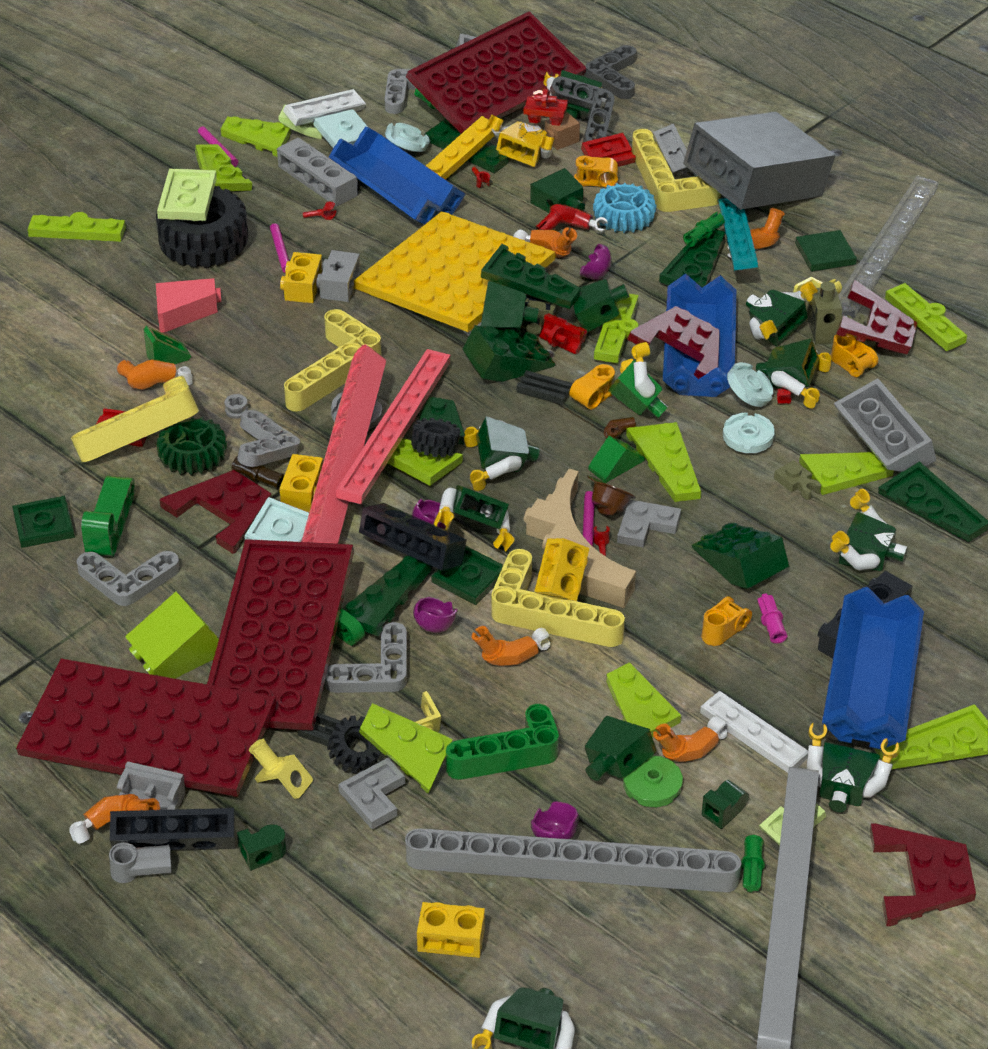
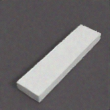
(307, 110)
(755, 732)

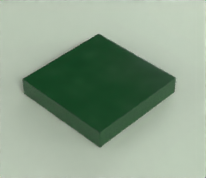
(825, 250)
(43, 521)
(472, 578)

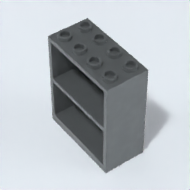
(758, 159)

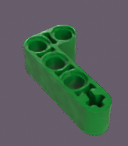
(106, 523)
(506, 750)

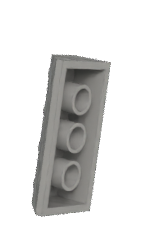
(886, 427)

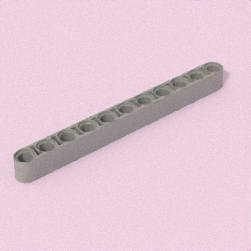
(573, 860)
(788, 910)

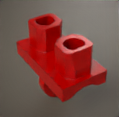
(545, 106)
(562, 334)

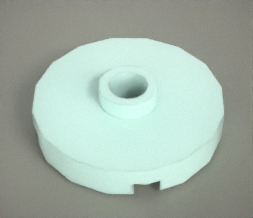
(407, 137)
(750, 385)
(748, 433)

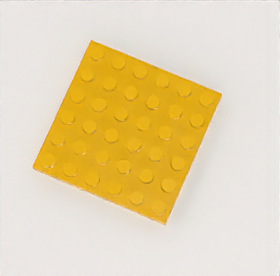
(441, 269)

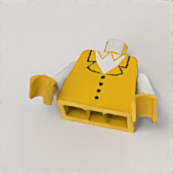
(521, 141)

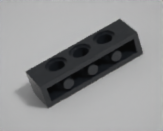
(412, 536)
(885, 587)
(177, 828)

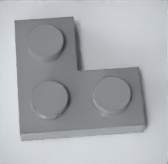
(645, 516)
(368, 790)

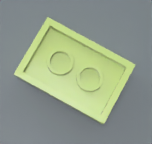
(187, 194)

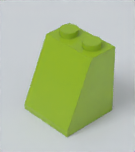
(173, 639)

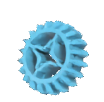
(625, 207)

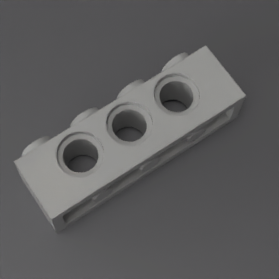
(317, 171)

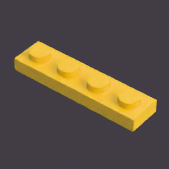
(461, 148)

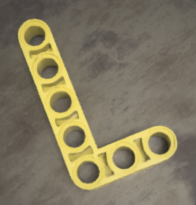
(668, 192)
(332, 370)
(137, 422)
(561, 617)

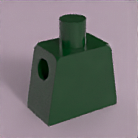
(557, 189)
(598, 303)
(506, 308)
(617, 748)

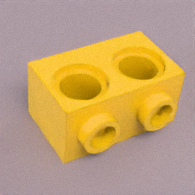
(301, 277)
(300, 481)
(562, 569)
(451, 929)

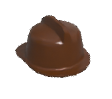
(609, 498)

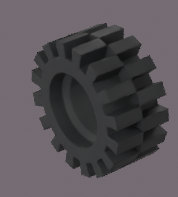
(435, 437)
(344, 754)

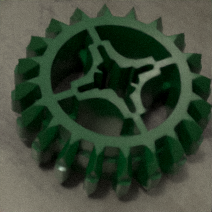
(192, 446)

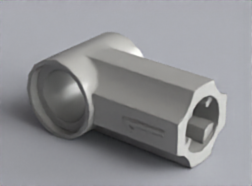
(129, 862)

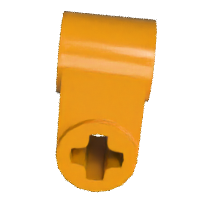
(596, 170)
(851, 355)
(593, 386)
(724, 621)

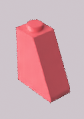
(185, 302)

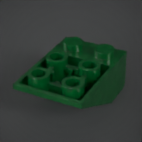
(505, 353)
(743, 554)

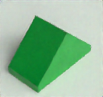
(163, 347)
(614, 459)

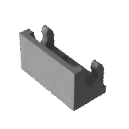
(671, 148)
(152, 782)

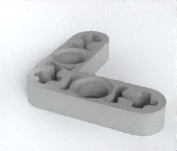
(397, 82)
(272, 443)
(127, 588)
(380, 672)

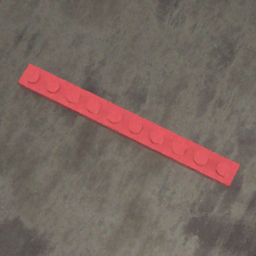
(392, 427)

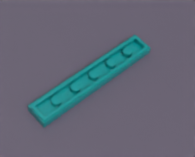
(738, 236)

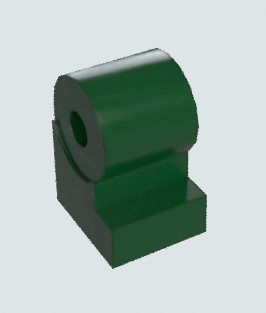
(728, 800)
(263, 846)

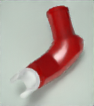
(570, 216)

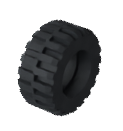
(207, 241)

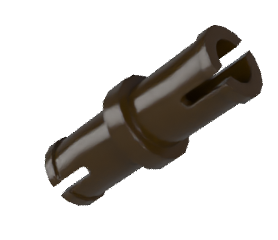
(259, 474)

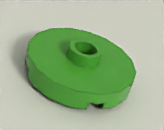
(654, 782)

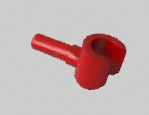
(481, 177)
(325, 212)
(783, 396)
(601, 539)

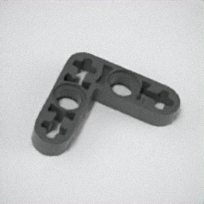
(605, 70)
(593, 102)

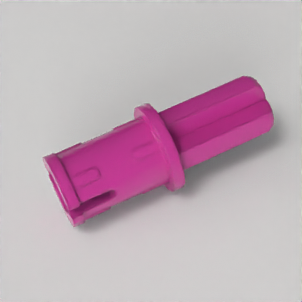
(772, 618)

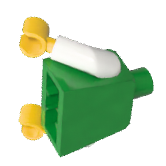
(636, 386)

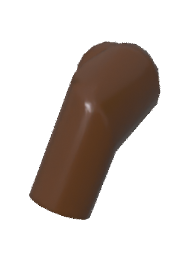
(617, 426)

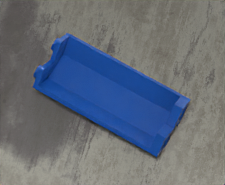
(397, 176)
(712, 304)
(873, 669)

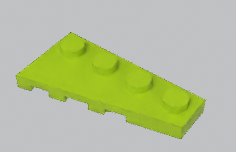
(668, 457)
(943, 739)

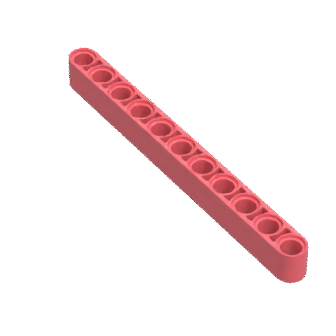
(345, 444)

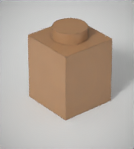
(565, 134)

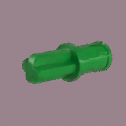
(752, 863)

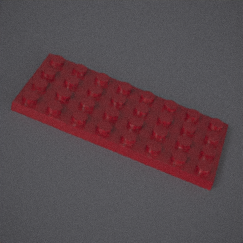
(493, 71)
(283, 625)
(119, 716)

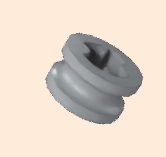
(235, 405)

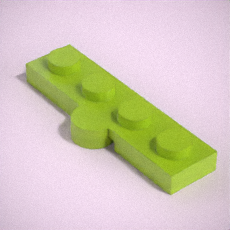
(76, 227)
(929, 316)
(617, 331)

